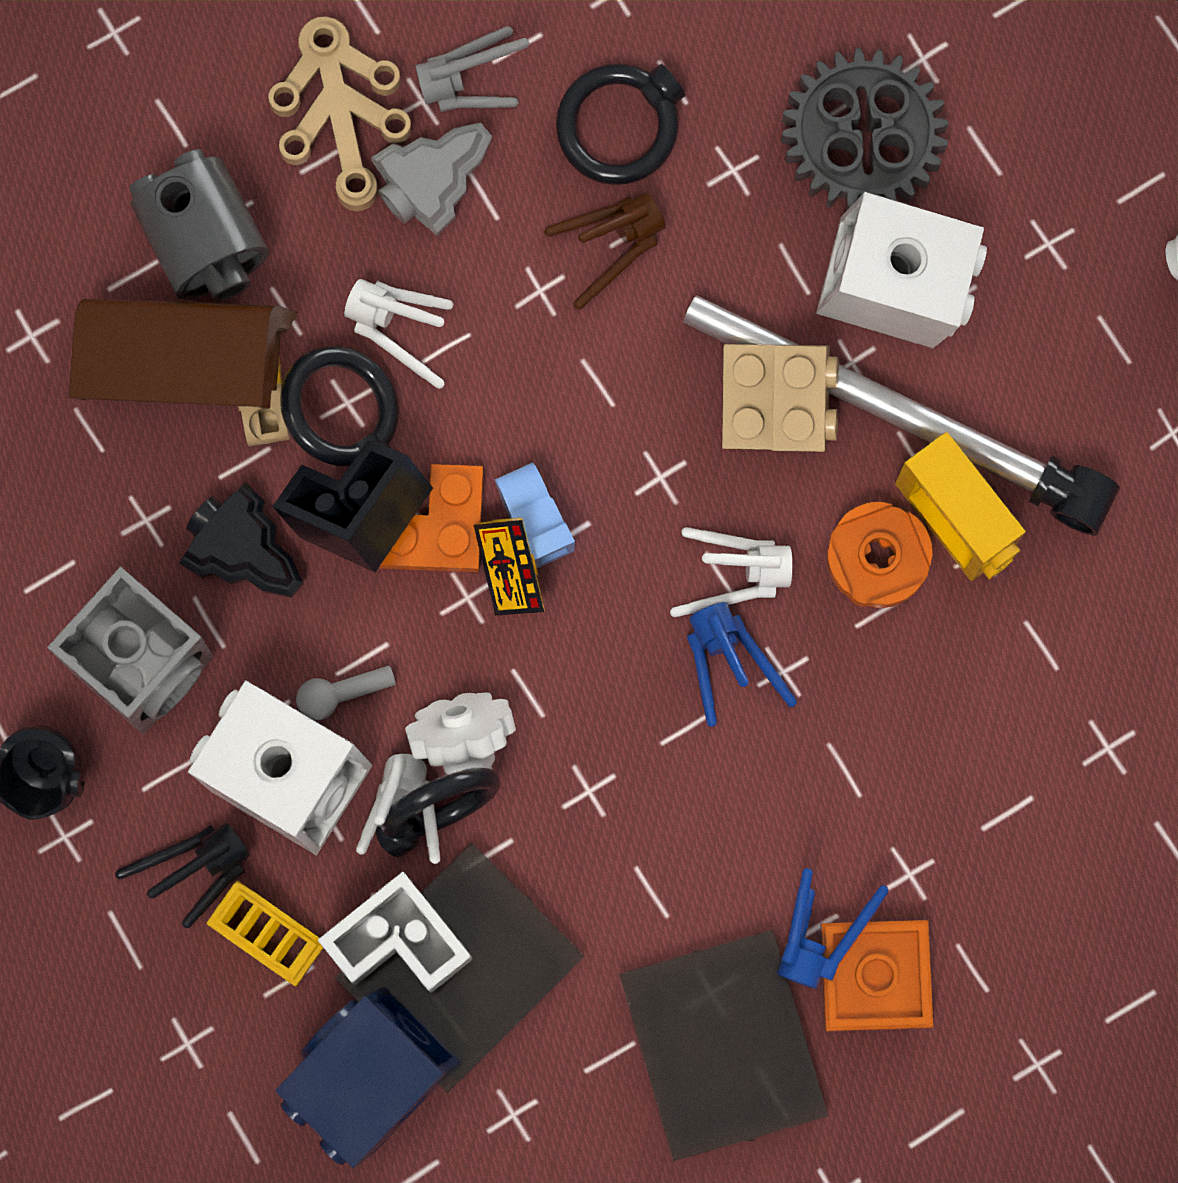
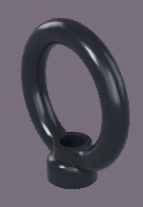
(658, 89)
(358, 363)
(405, 826)

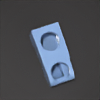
(527, 498)

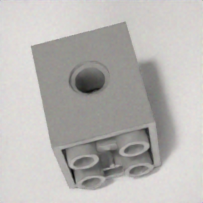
(132, 651)

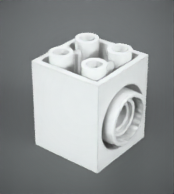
(902, 270)
(253, 749)

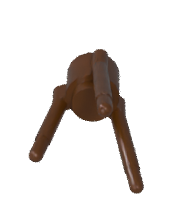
(632, 219)

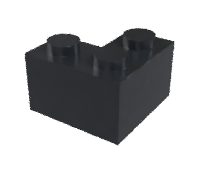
(362, 511)

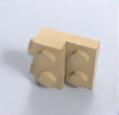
(778, 397)

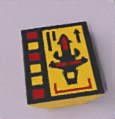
(509, 566)

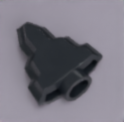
(240, 545)

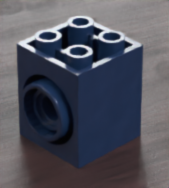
(365, 1076)

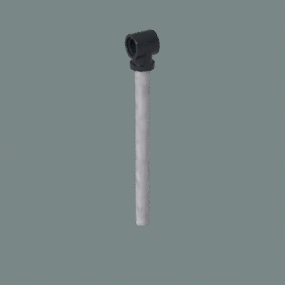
(1077, 496)

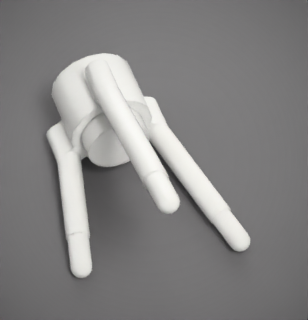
(376, 305)
(765, 564)
(400, 777)

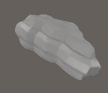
(431, 174)

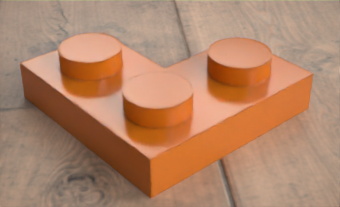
(447, 535)

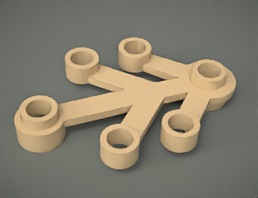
(338, 102)

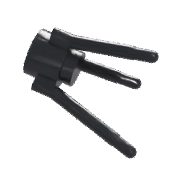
(217, 852)

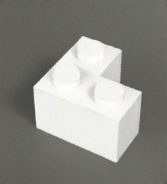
(391, 923)

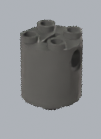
(199, 227)

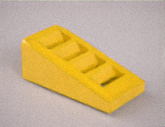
(229, 907)

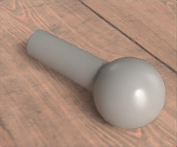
(320, 698)

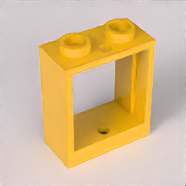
(961, 508)

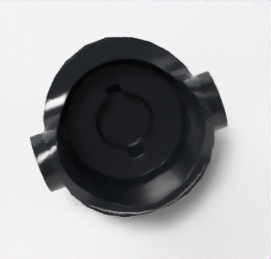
(39, 772)

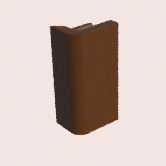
(177, 352)

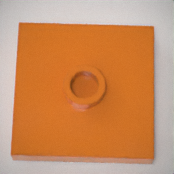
(880, 979)

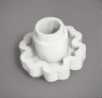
(461, 731)

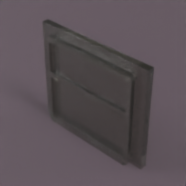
(512, 969)
(723, 1045)

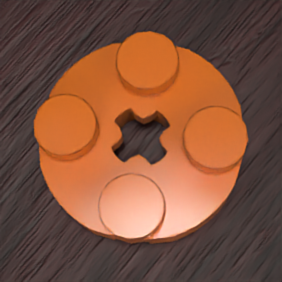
(891, 528)

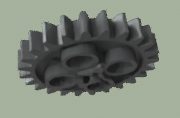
(909, 129)

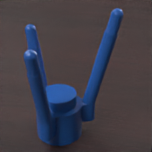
(718, 632)
(804, 958)

